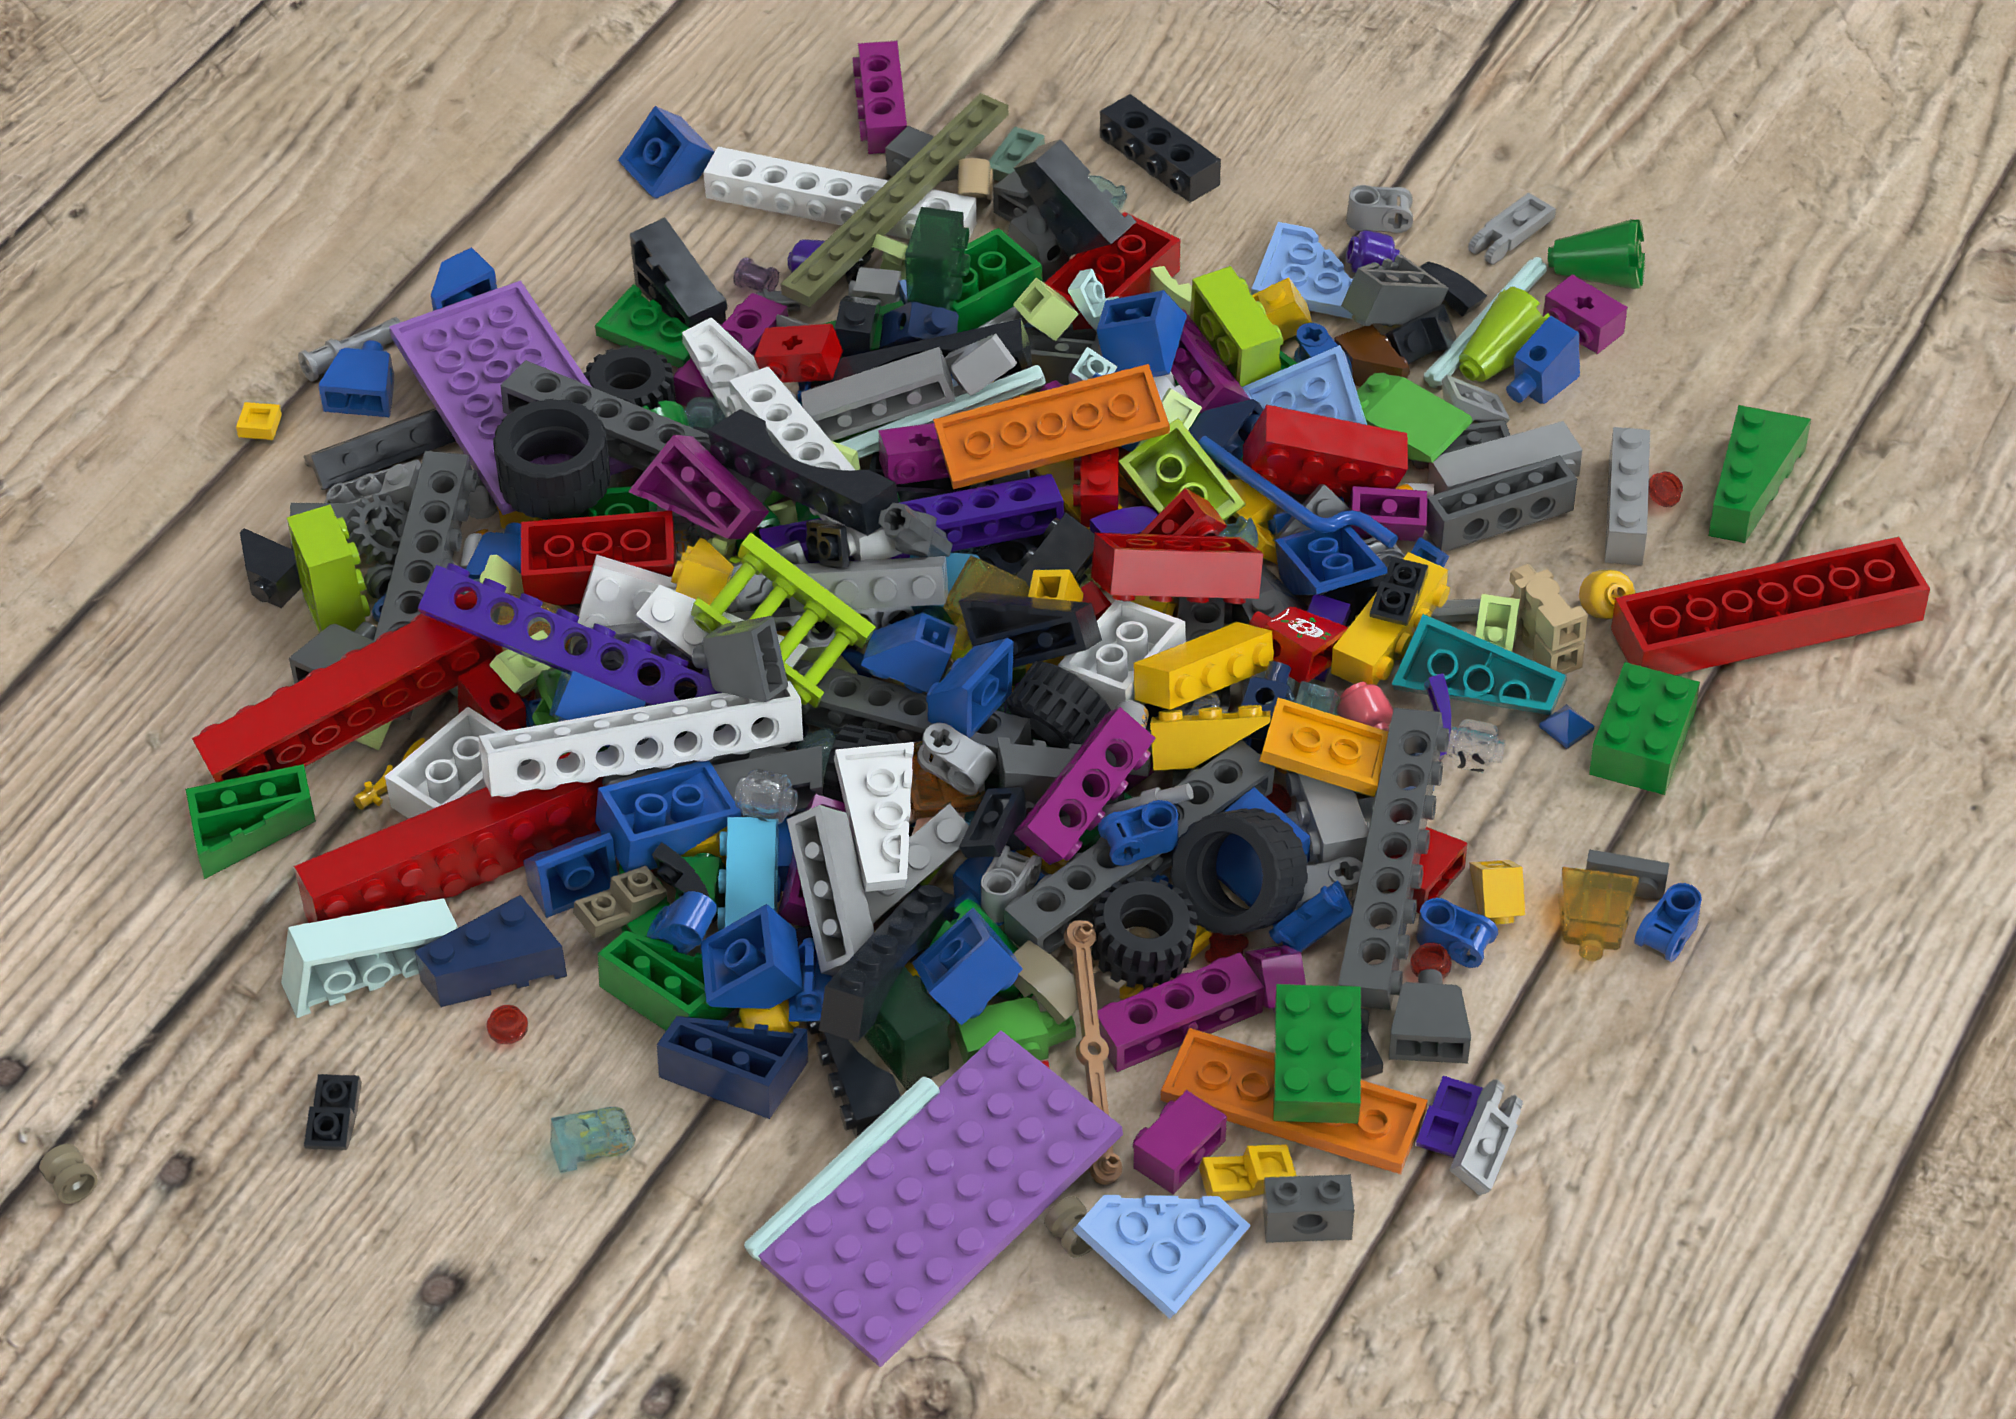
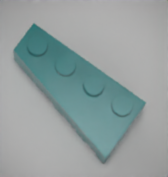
(1476, 670)

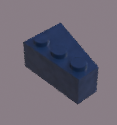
(490, 953)
(733, 1063)

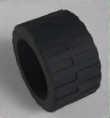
(549, 429)
(1281, 862)

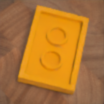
(1325, 747)

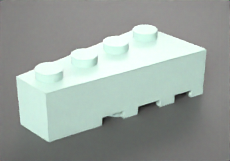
(358, 951)

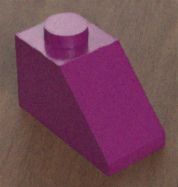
(1276, 966)

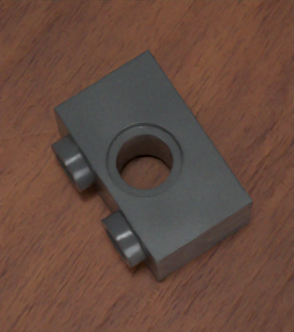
(1308, 1208)

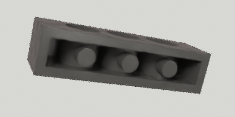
(1500, 503)

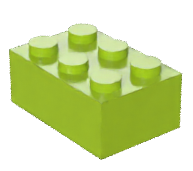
(1235, 325)
(328, 569)

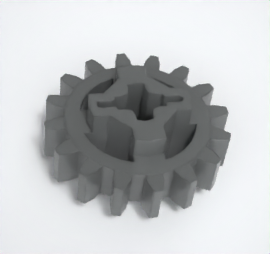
(382, 532)

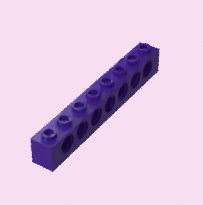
(968, 516)
(440, 604)

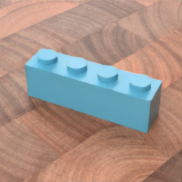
(750, 868)

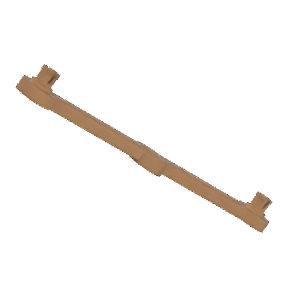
(1079, 938)

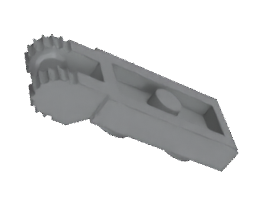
(1512, 227)
(1487, 1138)

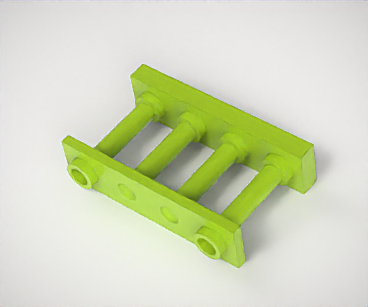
(788, 583)

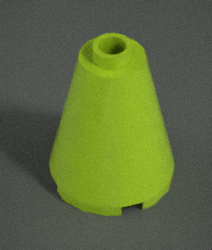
(1501, 334)

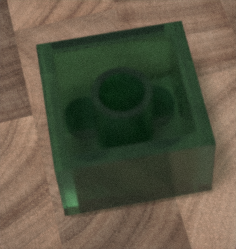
(937, 258)
(911, 1032)

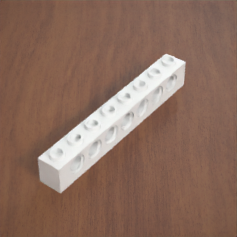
(811, 190)
(803, 440)
(624, 729)

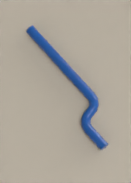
(1293, 507)

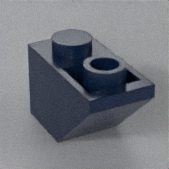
(1228, 426)

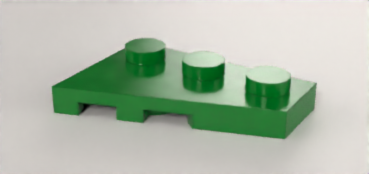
(643, 323)

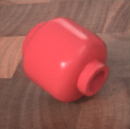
(1366, 705)

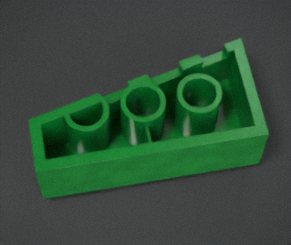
(1755, 465)

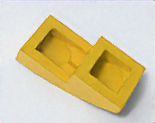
(1244, 1175)

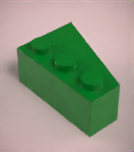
(247, 815)
(655, 980)

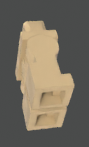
(1548, 621)

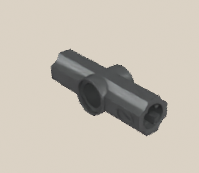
(914, 532)

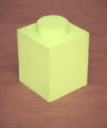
(1045, 309)

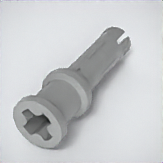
(319, 360)

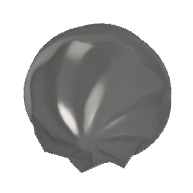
(378, 580)

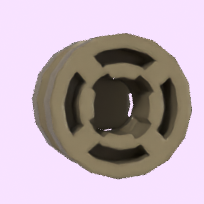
(68, 1173)
(1061, 1222)

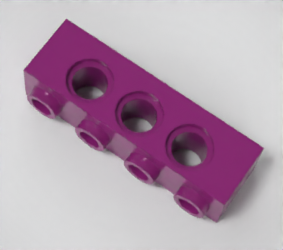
(881, 94)
(746, 327)
(1203, 372)
(1042, 827)
(1162, 1015)

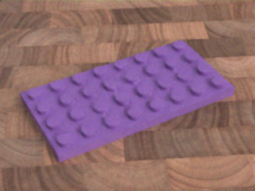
(465, 357)
(941, 1198)

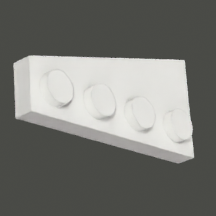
(718, 358)
(670, 617)
(878, 808)

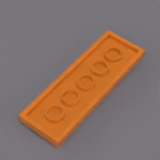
(1051, 426)
(1241, 1086)

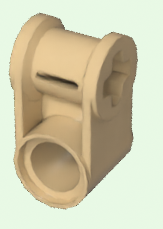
(975, 178)

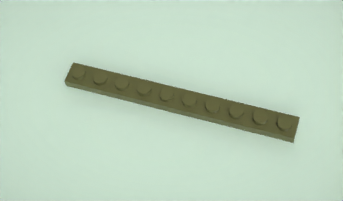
(894, 200)

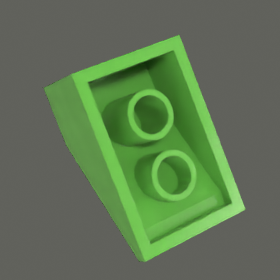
(1408, 408)

